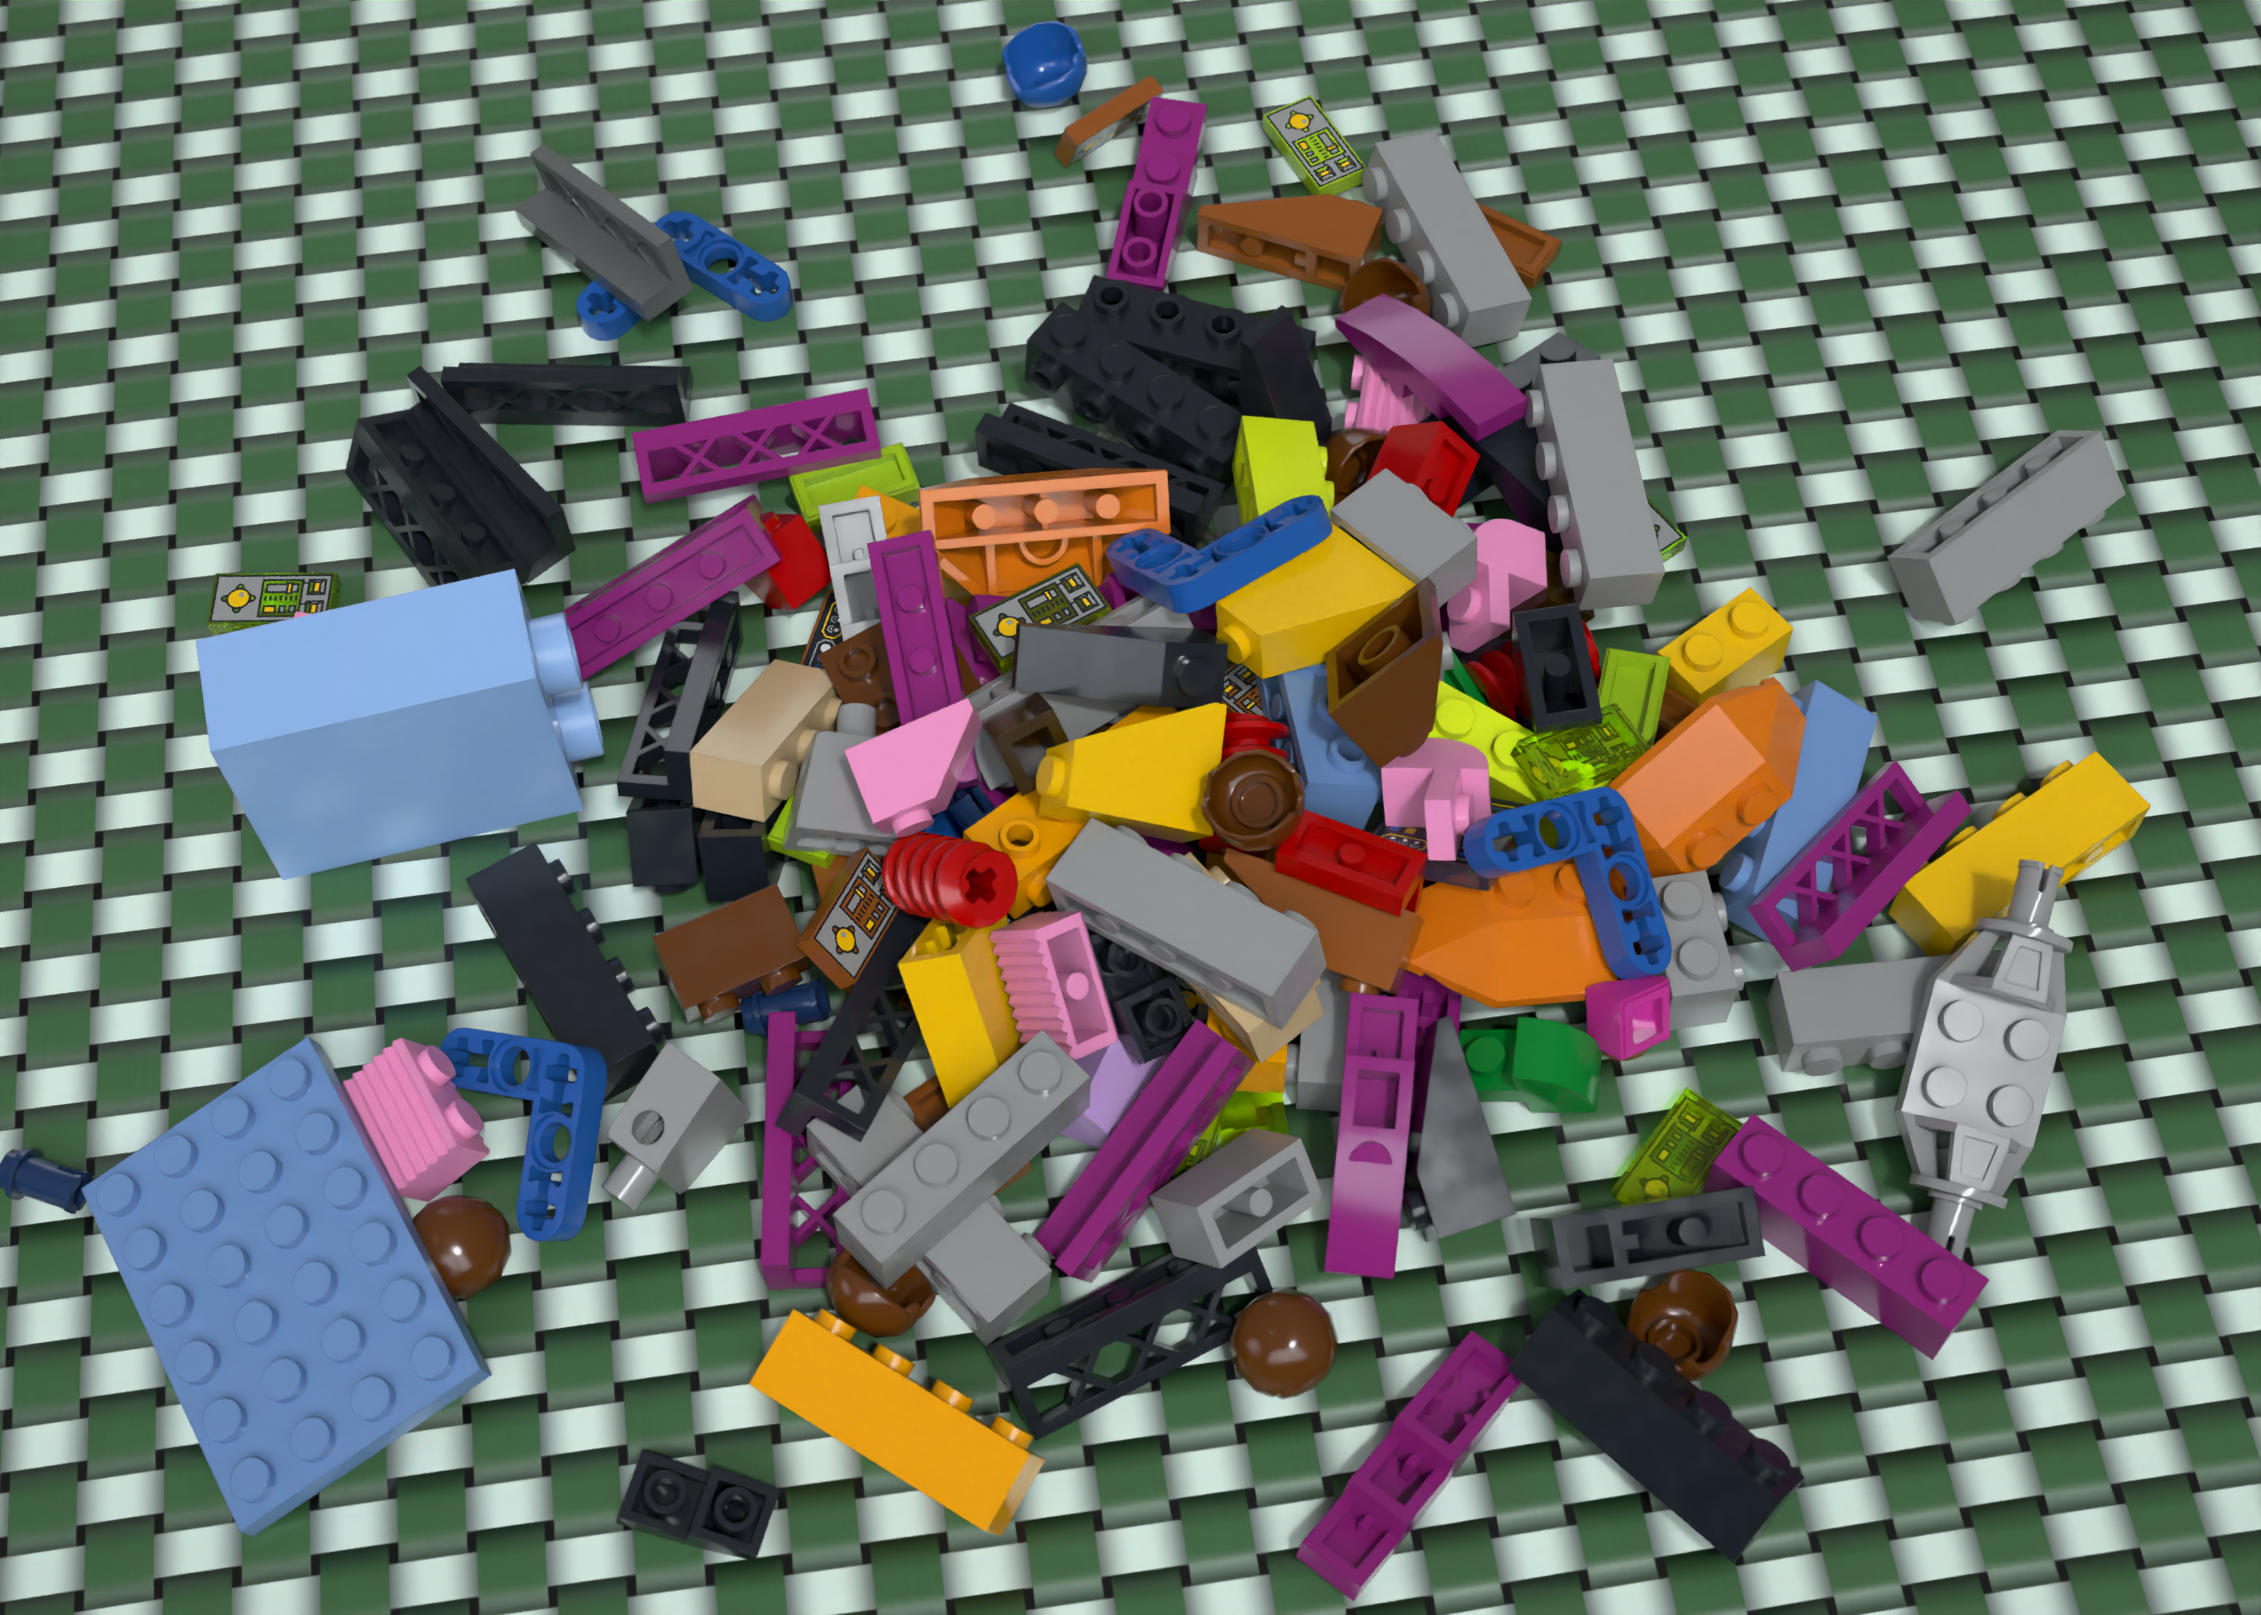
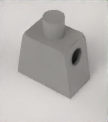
(827, 802)
(671, 1127)

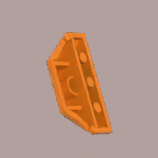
(1025, 527)
(1713, 778)
(1517, 942)

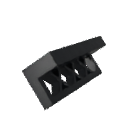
(571, 394)
(1036, 443)
(507, 491)
(433, 500)
(694, 712)
(841, 1040)
(1112, 1316)

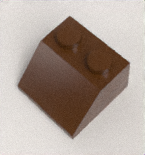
(1388, 676)
(732, 955)

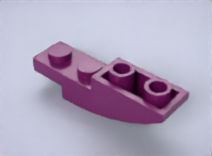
(1159, 194)
(1372, 1136)

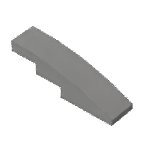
(846, 532)

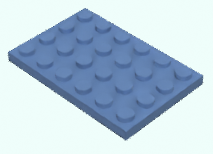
(283, 1286)

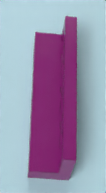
(754, 436)
(671, 585)
(918, 631)
(1875, 878)
(1143, 1152)
(782, 1163)

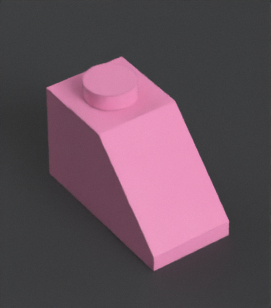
(915, 768)

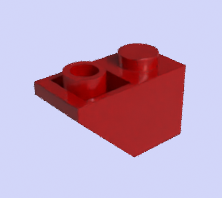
(802, 567)

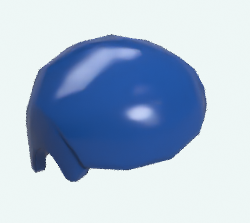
(1045, 64)

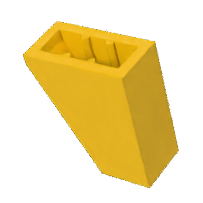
(1306, 606)
(1138, 775)
(960, 1004)

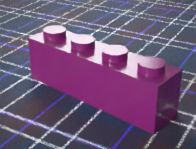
(1849, 1238)

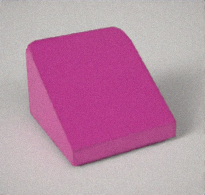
(1628, 1014)

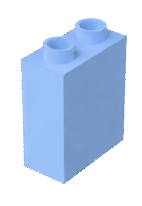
(399, 722)

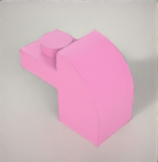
(1508, 573)
(1438, 789)

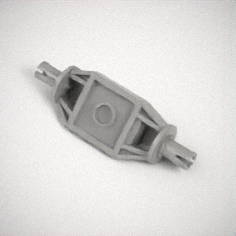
(1985, 1058)

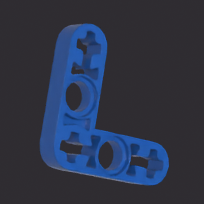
(697, 254)
(1193, 578)
(1584, 842)
(549, 1089)

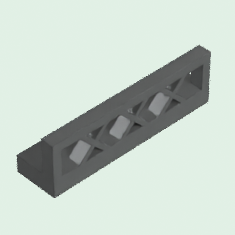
(604, 237)

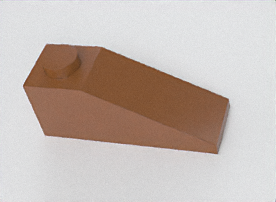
(1298, 237)
(1357, 940)

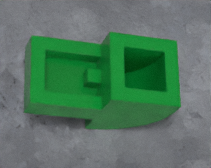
(1537, 1064)

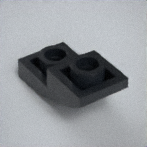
(1143, 1003)
(698, 1506)

